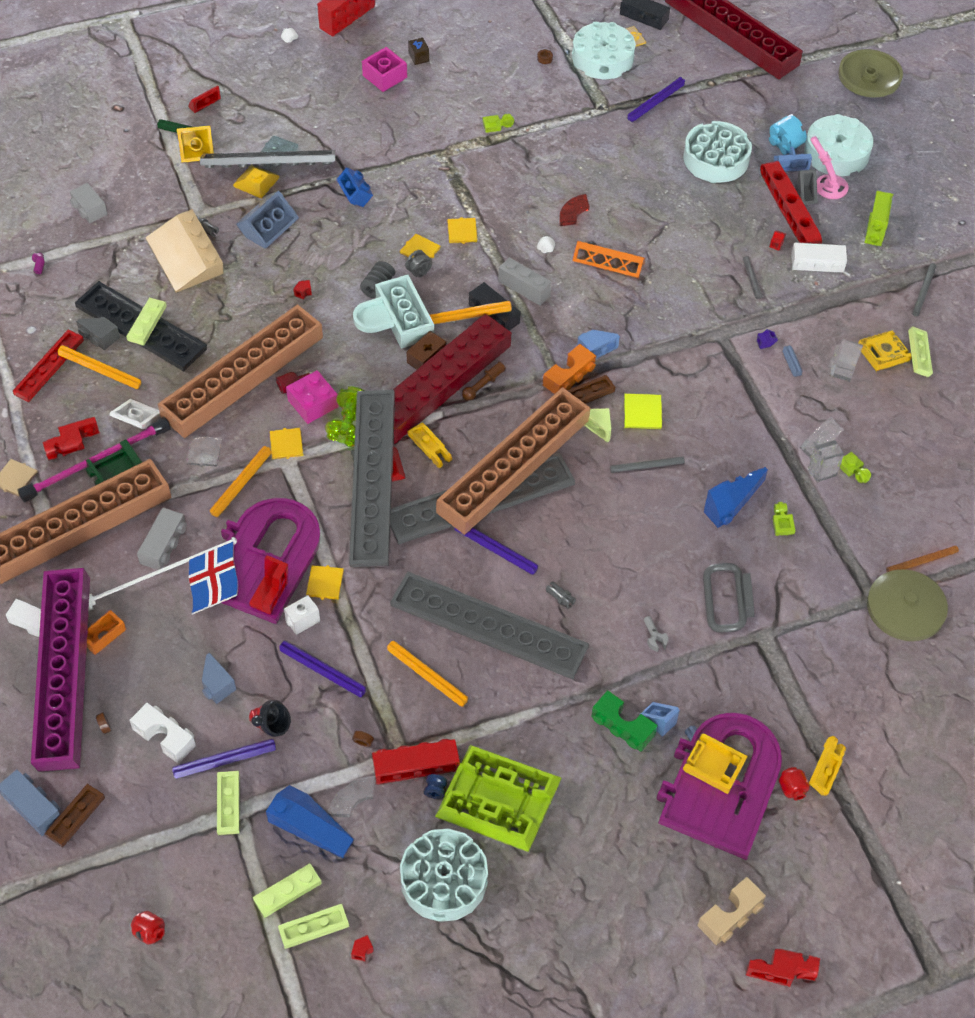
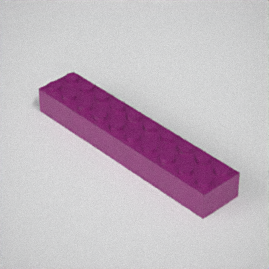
(61, 670)

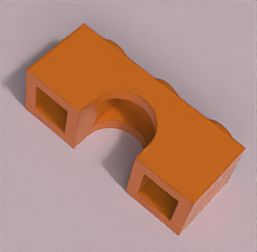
(580, 363)

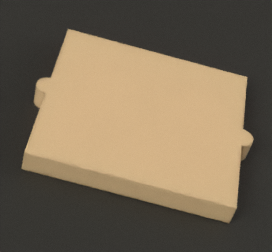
(15, 476)

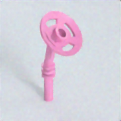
(833, 181)

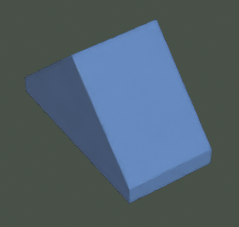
(662, 715)

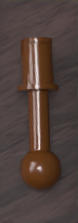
(469, 393)

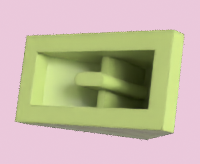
(600, 423)

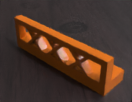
(608, 252)

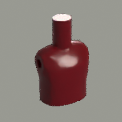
(287, 379)

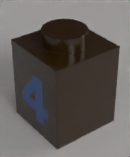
(418, 51)

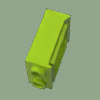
(879, 218)

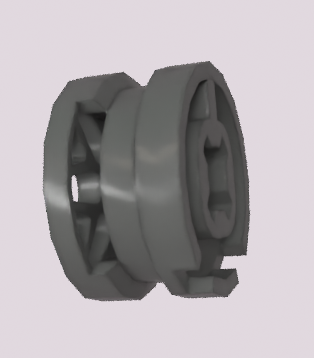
(419, 264)

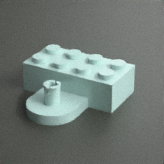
(396, 308)

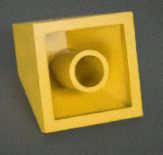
(194, 143)
(256, 181)

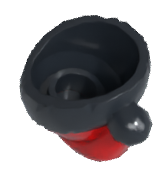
(271, 718)

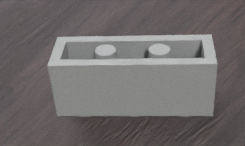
(524, 281)
(162, 539)

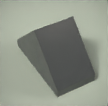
(807, 186)

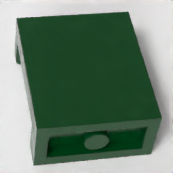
(113, 464)

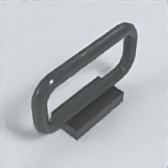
(743, 592)

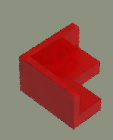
(271, 585)

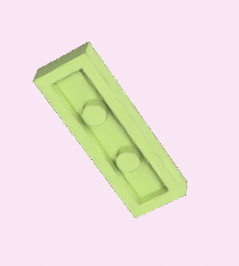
(146, 321)
(920, 351)
(228, 802)
(287, 890)
(313, 926)

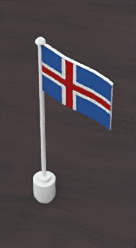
(210, 577)

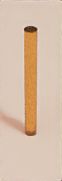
(924, 559)

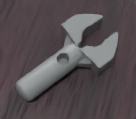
(663, 638)

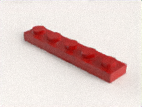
(46, 367)

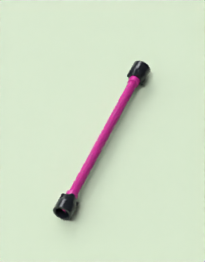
(30, 491)

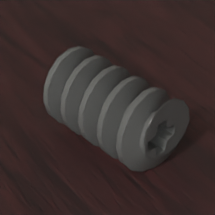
(379, 273)

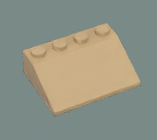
(185, 251)

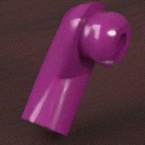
(39, 261)

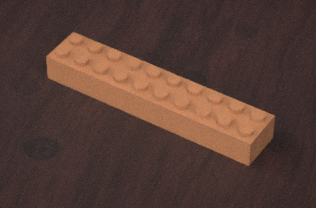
(240, 371)
(512, 461)
(81, 518)

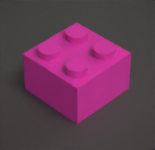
(384, 69)
(312, 397)

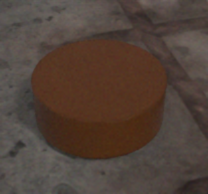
(545, 56)
(103, 723)
(362, 738)

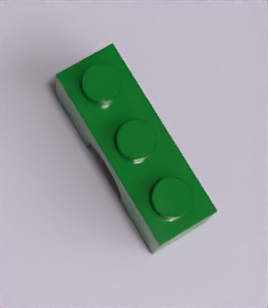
(635, 733)

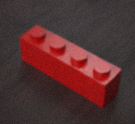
(415, 761)

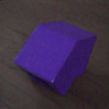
(766, 339)

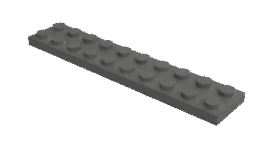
(372, 479)
(420, 516)
(490, 625)

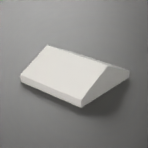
(136, 414)

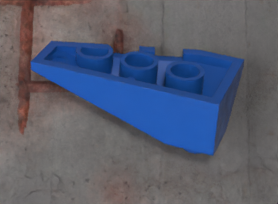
(728, 498)
(305, 818)

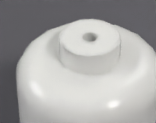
(289, 35)
(546, 244)

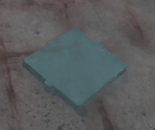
(278, 144)

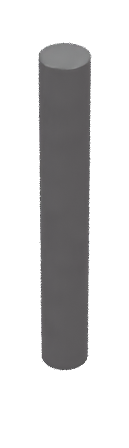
(752, 277)

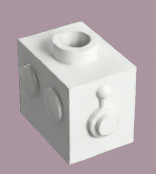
(302, 615)

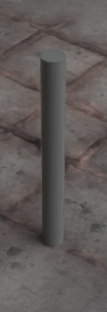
(924, 289)
(647, 464)

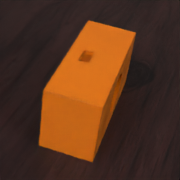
(109, 622)

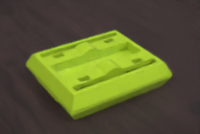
(498, 799)

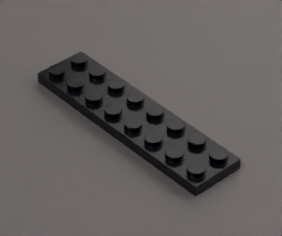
(165, 340)

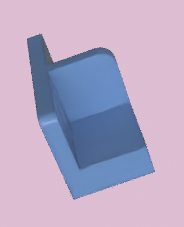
(794, 161)

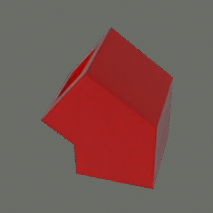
(777, 240)
(302, 289)
(361, 948)

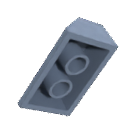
(268, 220)

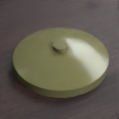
(870, 73)
(907, 605)

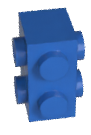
(355, 187)

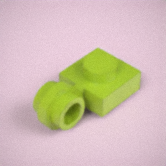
(494, 124)
(853, 465)
(783, 522)

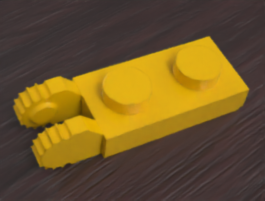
(429, 444)
(827, 766)

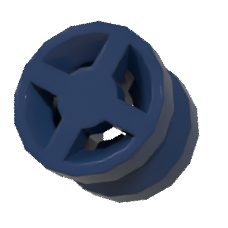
(435, 786)

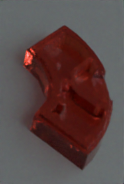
(572, 209)

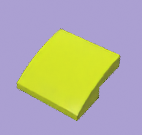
(642, 411)

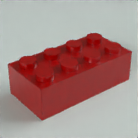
(338, 14)

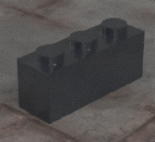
(646, 12)
(486, 295)

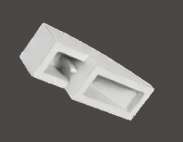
(25, 616)

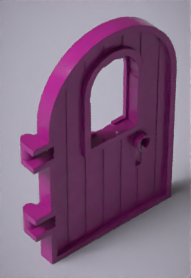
(250, 560)
(709, 812)

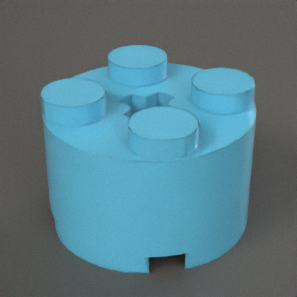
(787, 134)

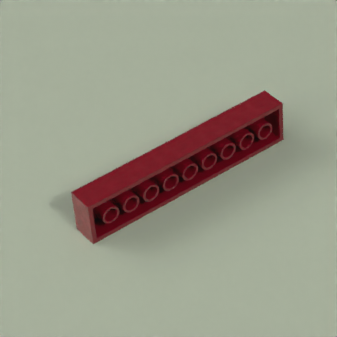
(743, 34)
(448, 372)

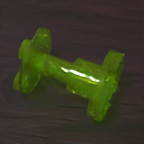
(344, 430)

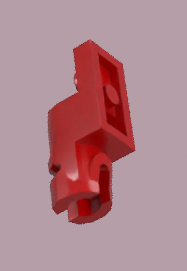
(70, 438)
(784, 967)

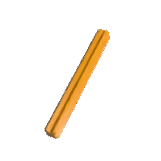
(471, 312)
(99, 367)
(240, 481)
(427, 673)

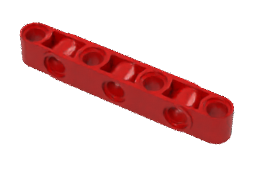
(790, 203)

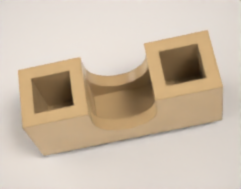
(720, 924)

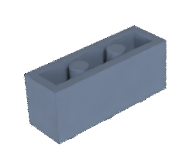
(29, 801)

